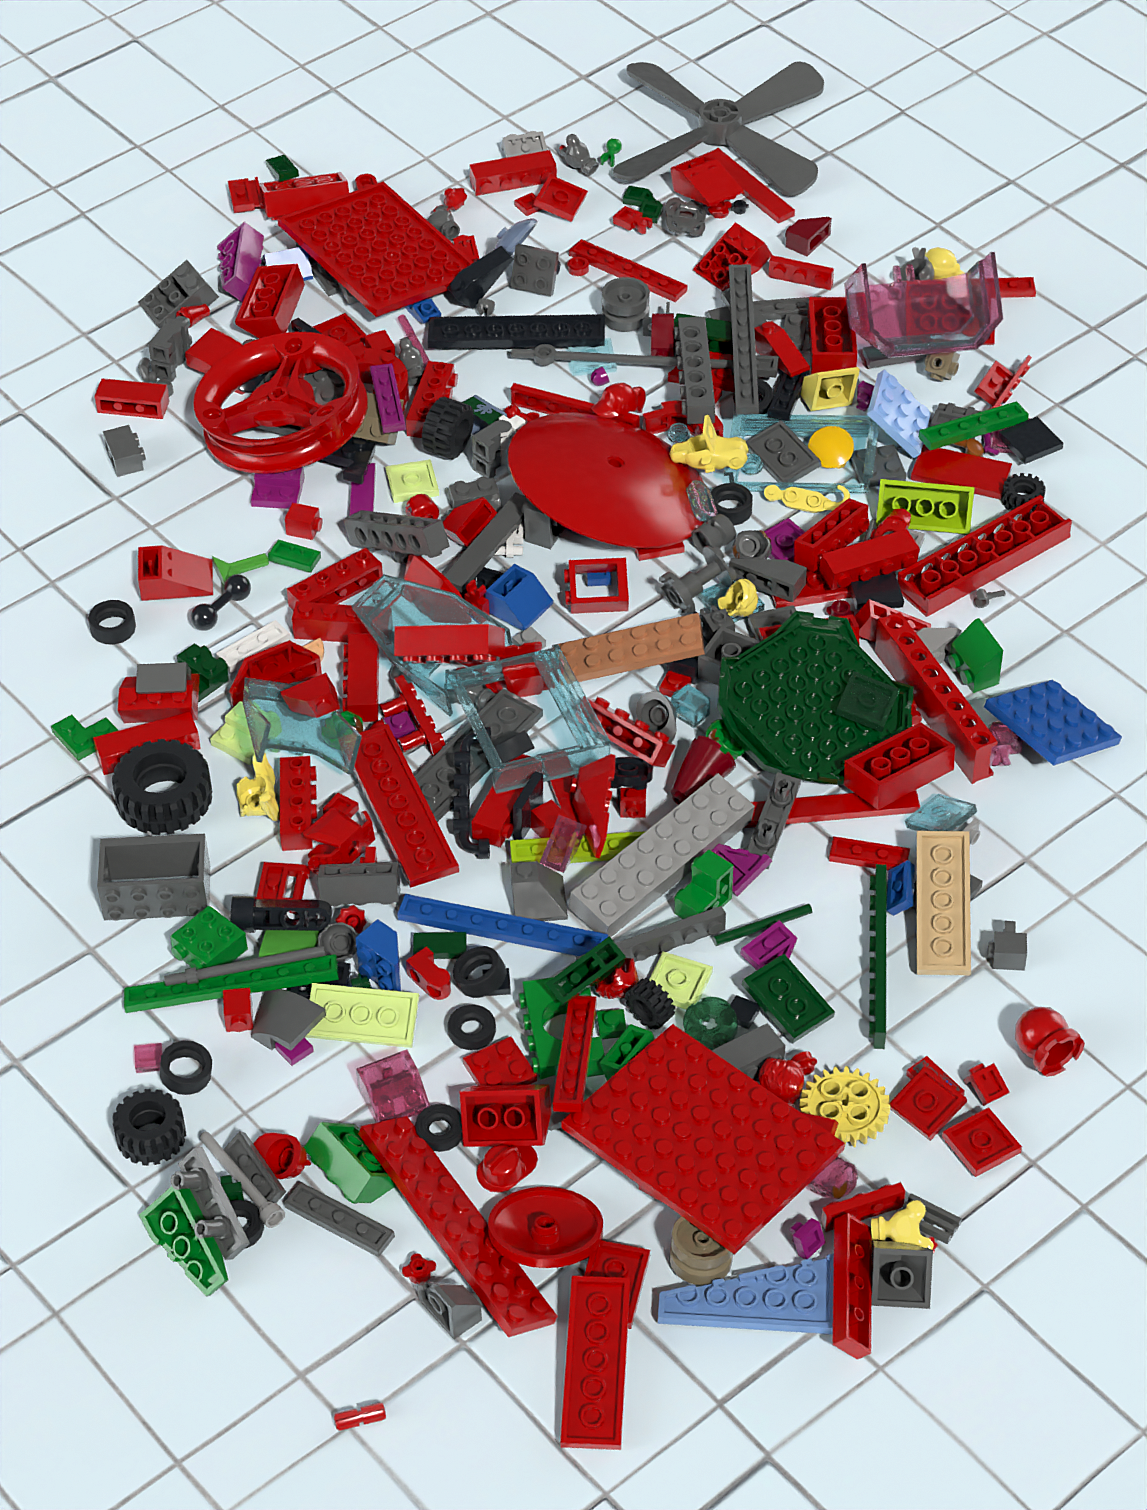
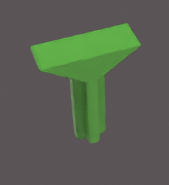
(225, 570)

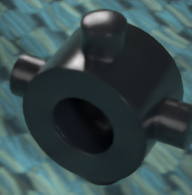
(739, 207)

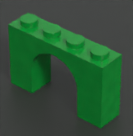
(540, 1008)

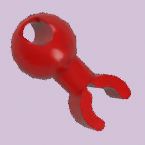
(513, 410)

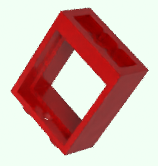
(597, 604)

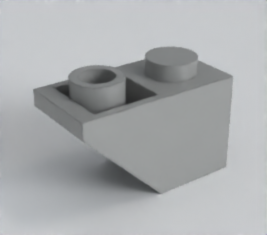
(939, 641)

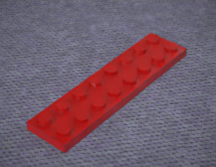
(402, 809)

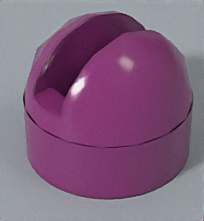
(599, 377)

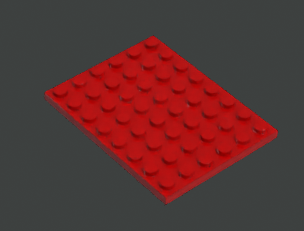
(377, 247)
(703, 1138)

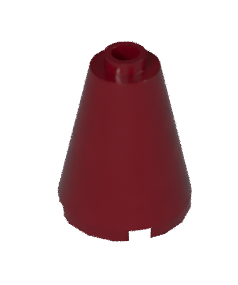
(699, 766)

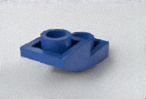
(423, 310)

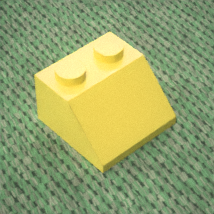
(830, 388)

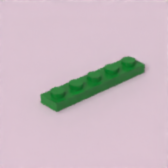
(973, 425)

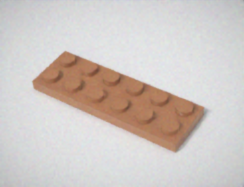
(635, 647)

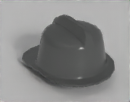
(658, 713)

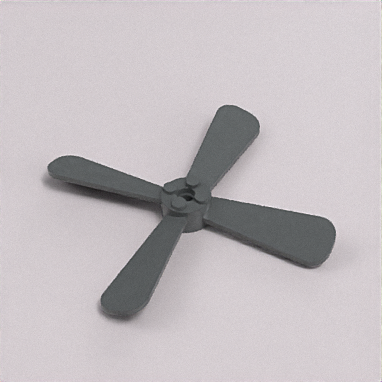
(724, 121)

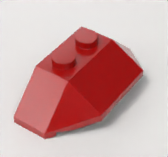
(422, 572)
(280, 663)

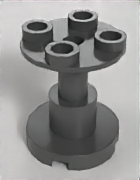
(682, 590)

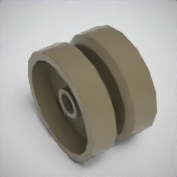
(696, 1255)

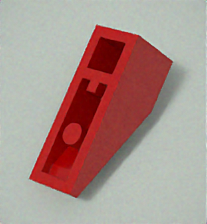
(774, 341)
(868, 618)

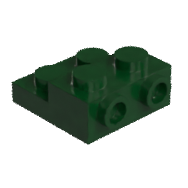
(212, 671)

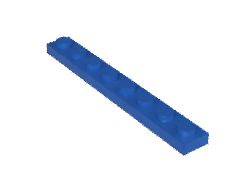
(498, 926)

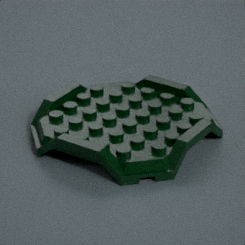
(786, 694)

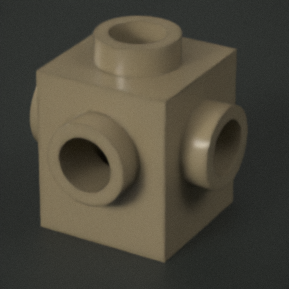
(942, 365)

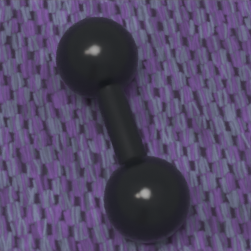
(205, 616)

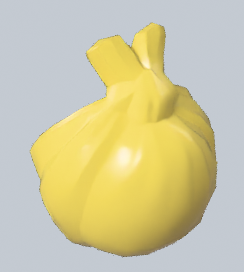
(943, 262)
(739, 599)

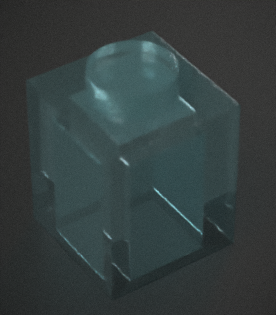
(691, 705)

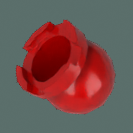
(1047, 1039)

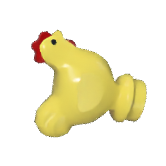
(903, 1227)

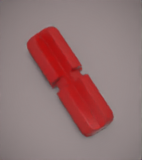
(352, 1417)

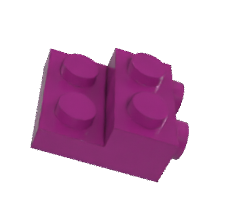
(277, 489)

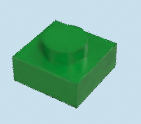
(611, 1023)

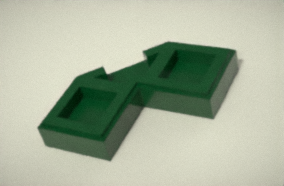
(644, 199)

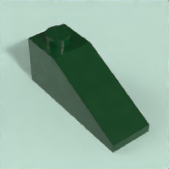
(587, 971)

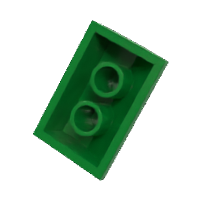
(348, 1162)

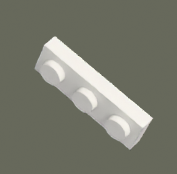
(258, 641)

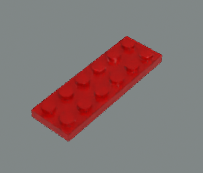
(596, 1363)

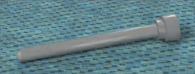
(270, 1212)

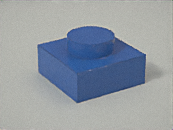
(599, 578)

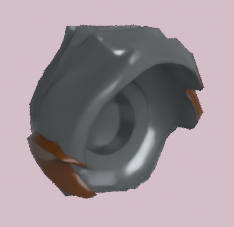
(751, 545)

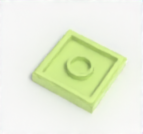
(411, 479)
(681, 978)

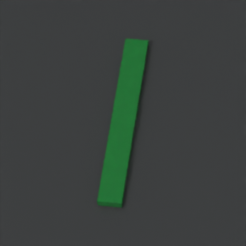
(258, 980)

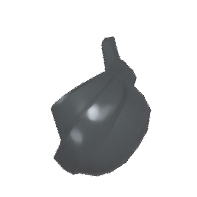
(922, 266)

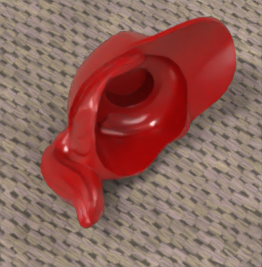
(619, 400)

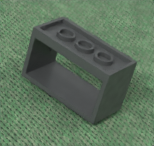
(153, 859)

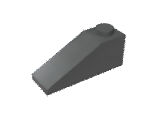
(772, 576)

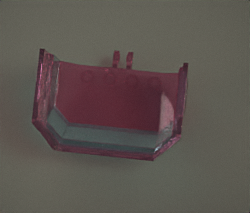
(925, 314)

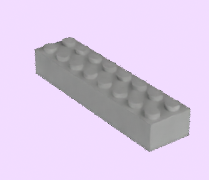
(660, 856)

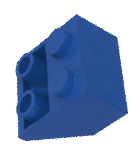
(518, 597)
(379, 956)

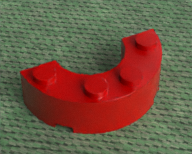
(372, 357)

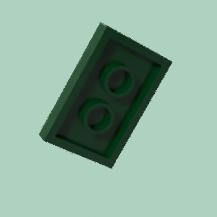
(788, 998)

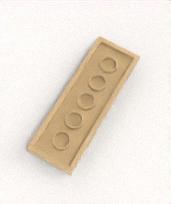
(943, 903)

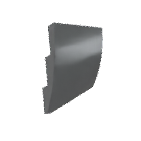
(285, 1018)

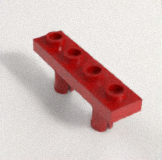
(416, 709)

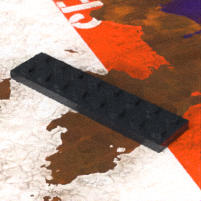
(516, 331)

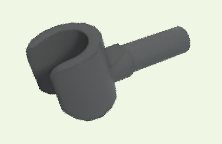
(983, 597)

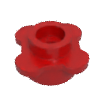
(721, 210)
(417, 1276)

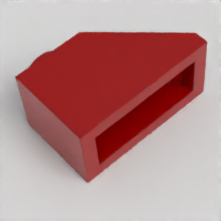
(468, 521)
(313, 697)

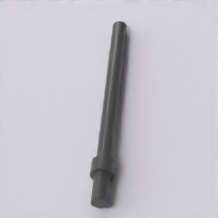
(193, 975)

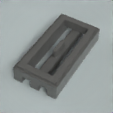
(936, 1216)

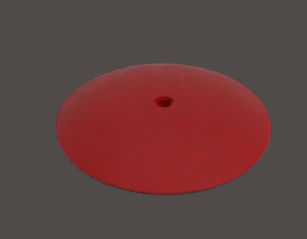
(604, 479)

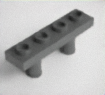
(774, 815)
(212, 1200)

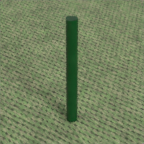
(761, 924)

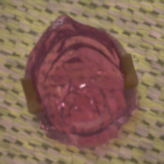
(835, 1180)

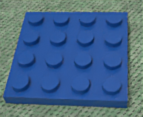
(1053, 722)

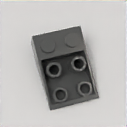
(179, 289)

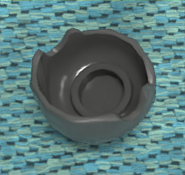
(339, 940)

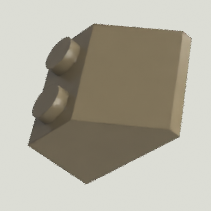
(371, 427)

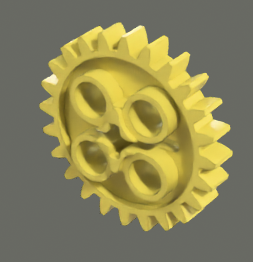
(846, 1105)

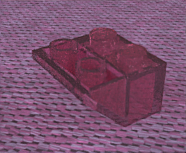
(392, 1087)

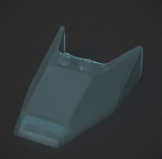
(407, 603)
(278, 728)

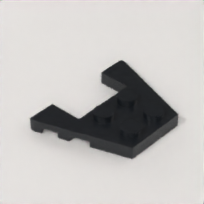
(356, 455)

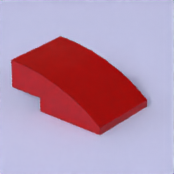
(209, 350)

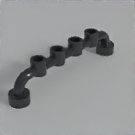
(462, 802)

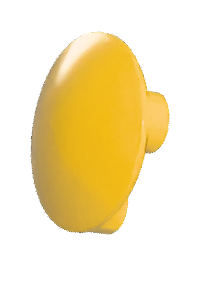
(832, 446)

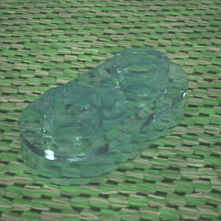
(701, 501)

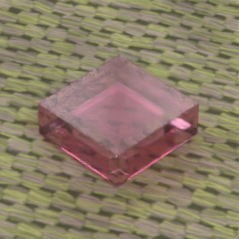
(148, 1057)

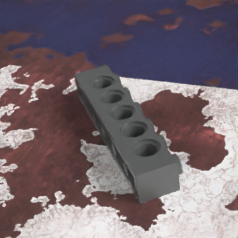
(695, 368)
(397, 533)

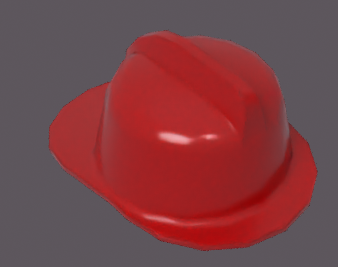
(282, 1154)
(506, 1167)

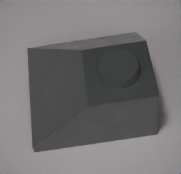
(538, 892)
(901, 1275)

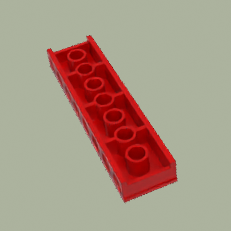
(984, 558)
(933, 699)

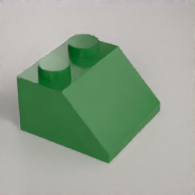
(977, 657)

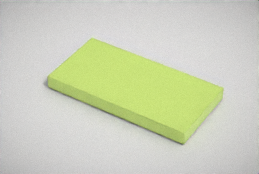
(365, 1015)

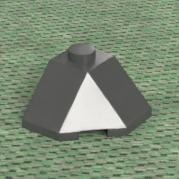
(451, 1306)

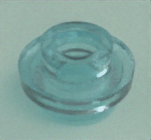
(678, 433)
(753, 465)

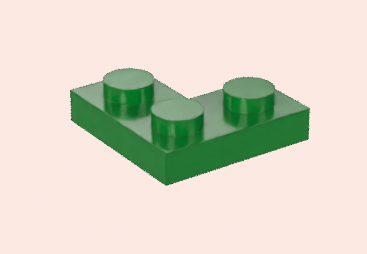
(80, 739)

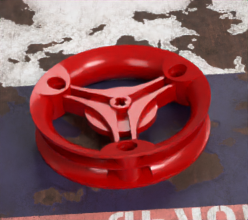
(280, 402)

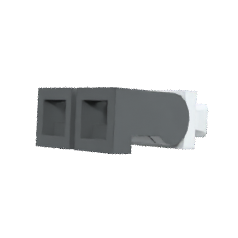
(494, 445)

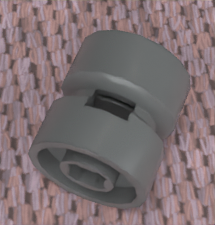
(715, 532)

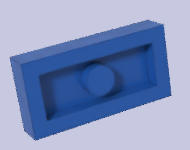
(900, 888)

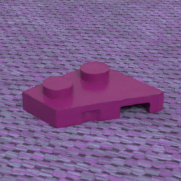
(745, 865)
(769, 945)

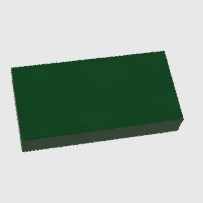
(282, 168)
(442, 944)

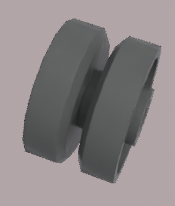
(625, 303)

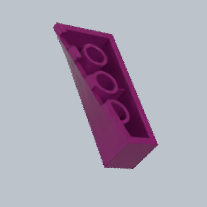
(240, 259)

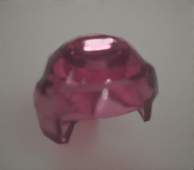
(1007, 744)

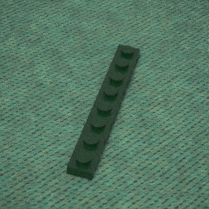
(877, 964)

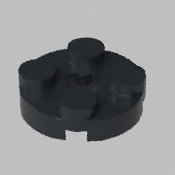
(631, 773)

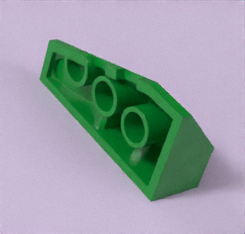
(171, 1224)

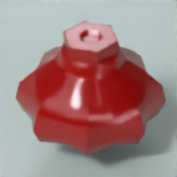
(454, 198)
(353, 917)

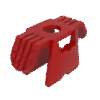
(522, 678)
(340, 838)

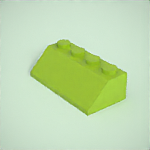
(930, 505)

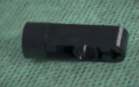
(250, 914)

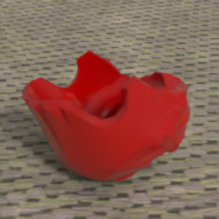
(619, 981)
(782, 1078)

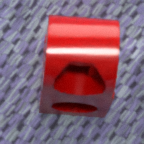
(428, 975)

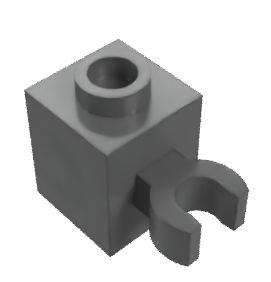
(714, 621)
(1008, 948)

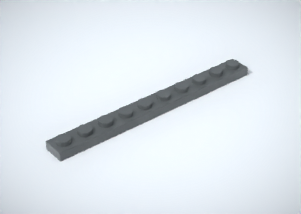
(743, 340)

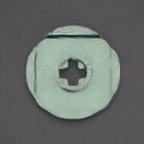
(709, 1009)

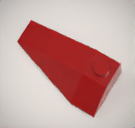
(593, 798)

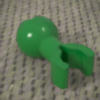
(613, 147)

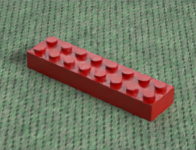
(852, 1286)

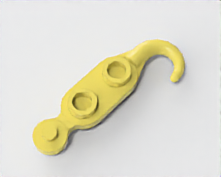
(804, 499)

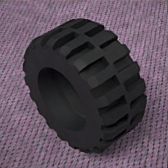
(164, 810)

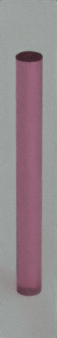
(412, 337)

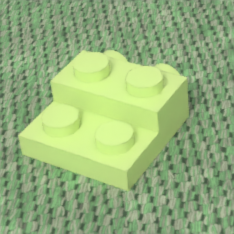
(235, 736)

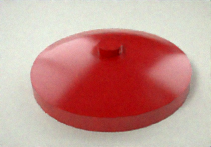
(545, 1227)

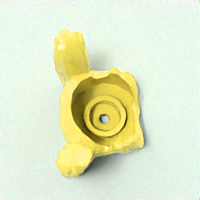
(258, 791)

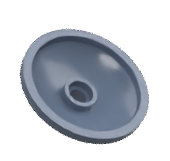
(515, 234)

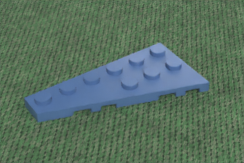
(766, 1299)

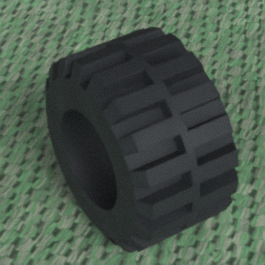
(447, 428)
(151, 1144)

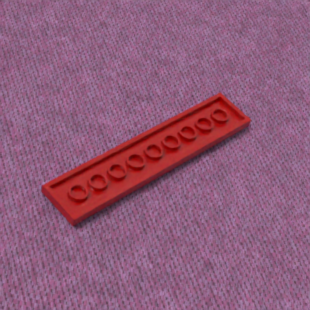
(457, 1226)

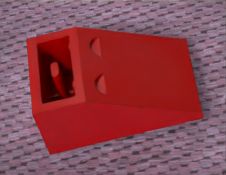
(704, 181)
(733, 248)
(173, 573)

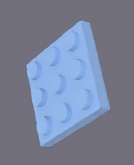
(898, 413)

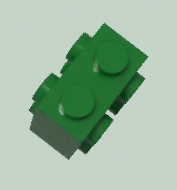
(208, 940)

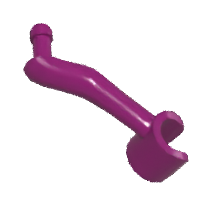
(987, 444)

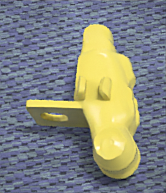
(710, 451)

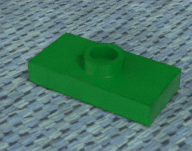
(294, 556)

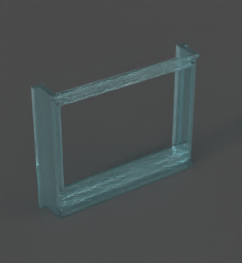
(806, 426)
(569, 698)

